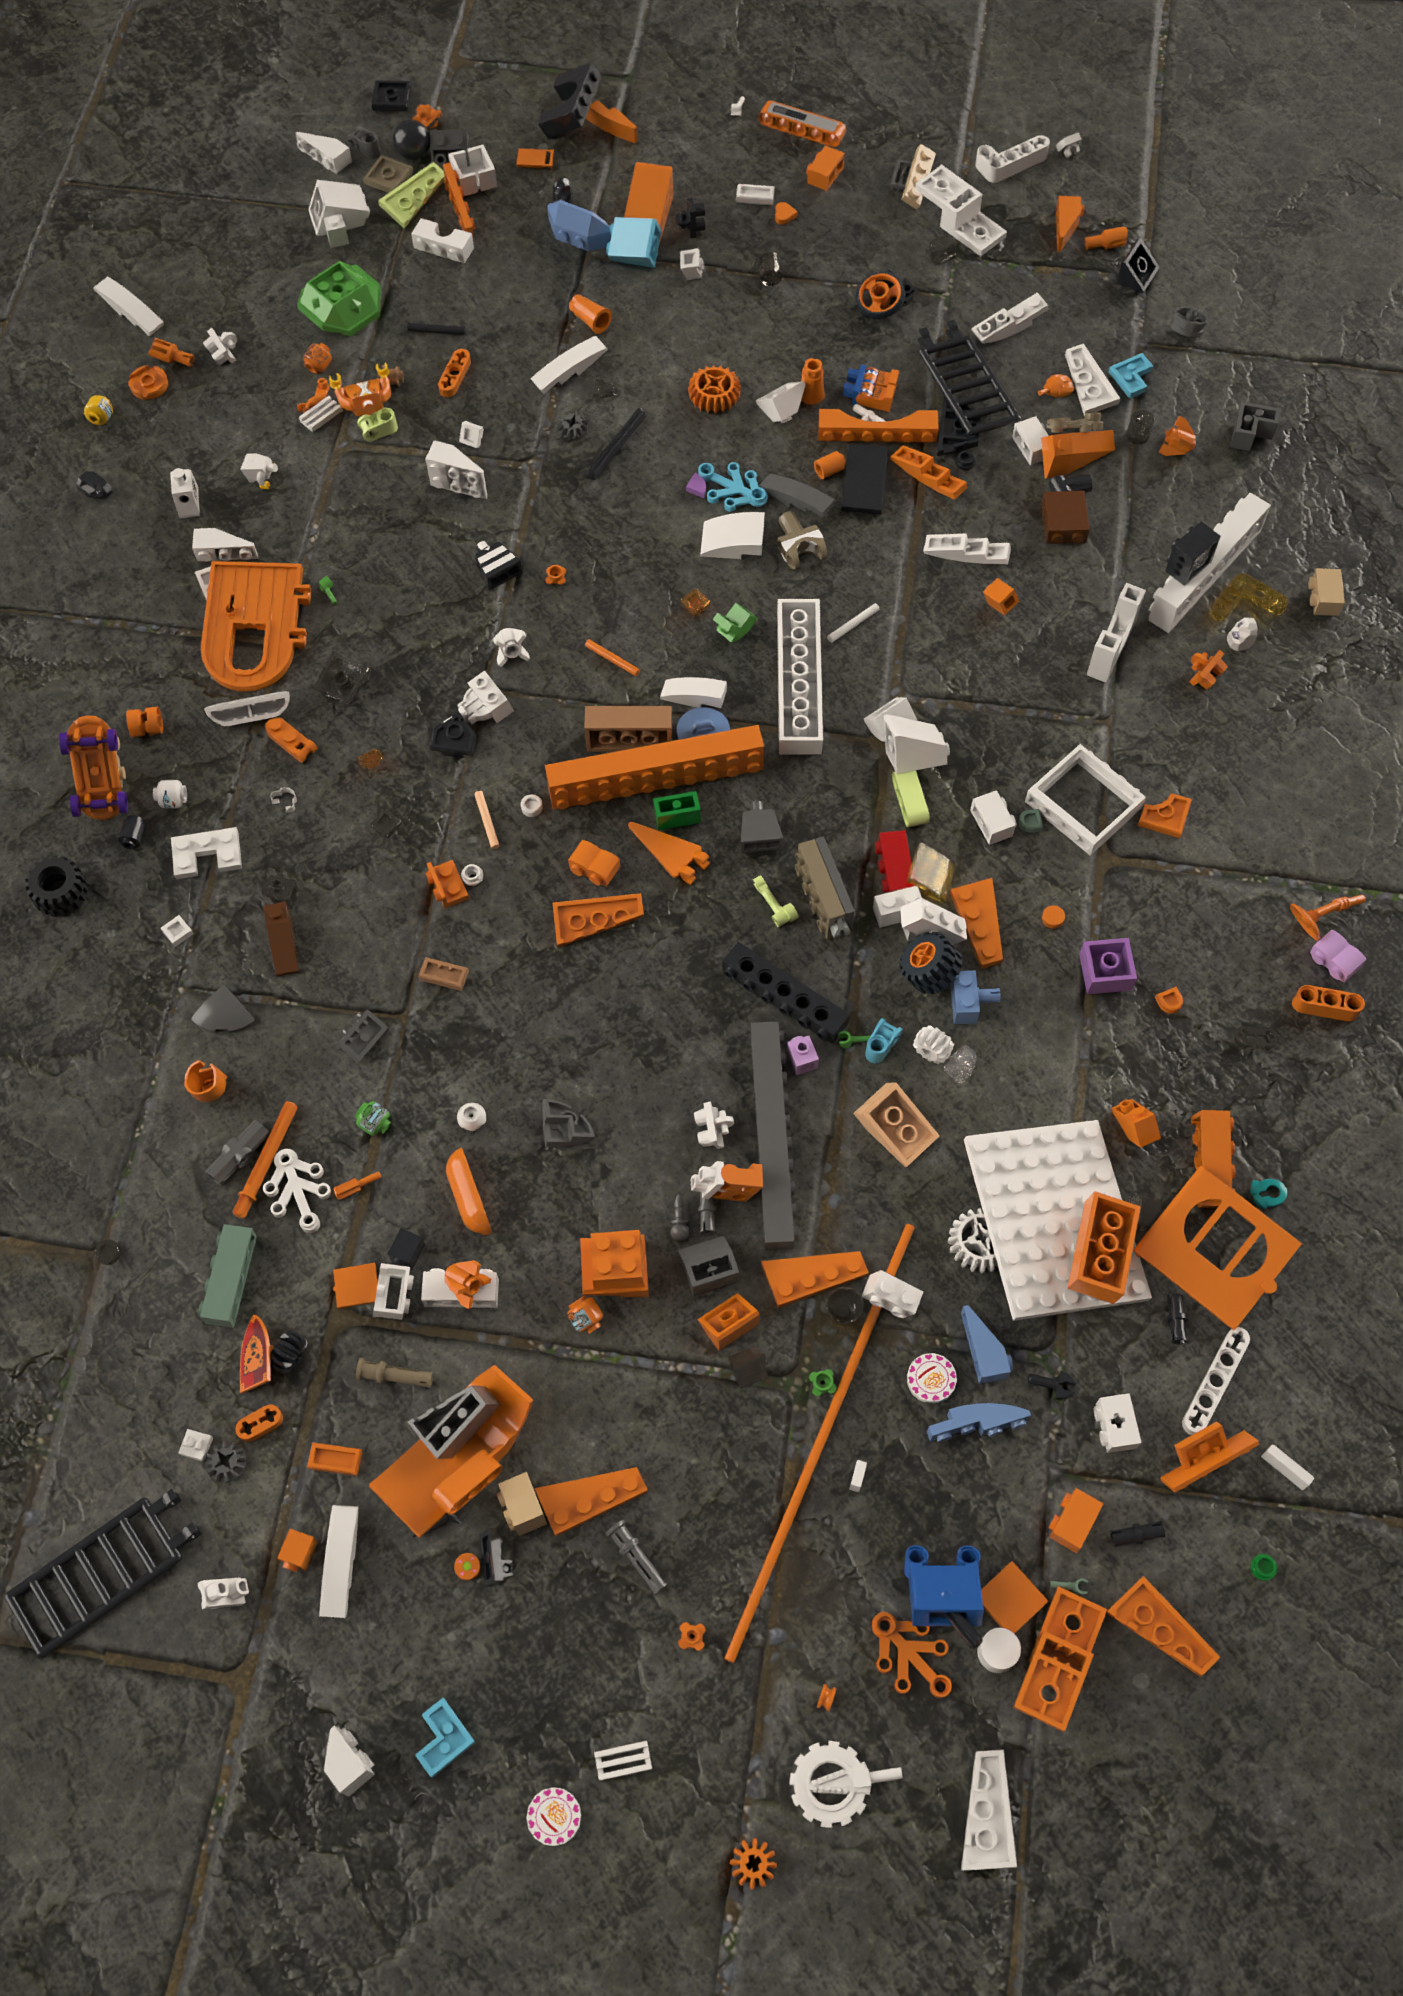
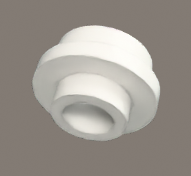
(472, 870)

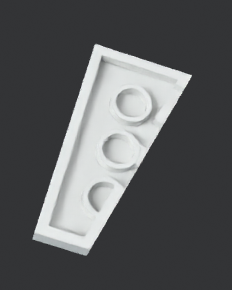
(1090, 382)
(989, 1822)

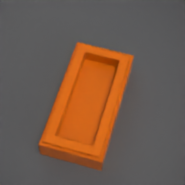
(334, 1459)

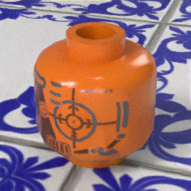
(317, 358)

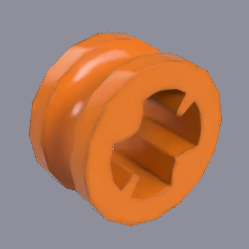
(826, 1697)

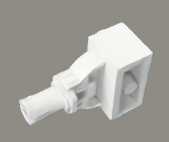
(484, 701)

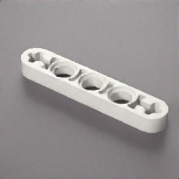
(1224, 1372)

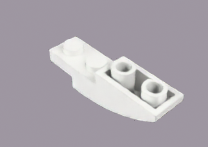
(1007, 323)

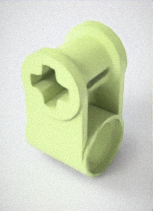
(379, 423)

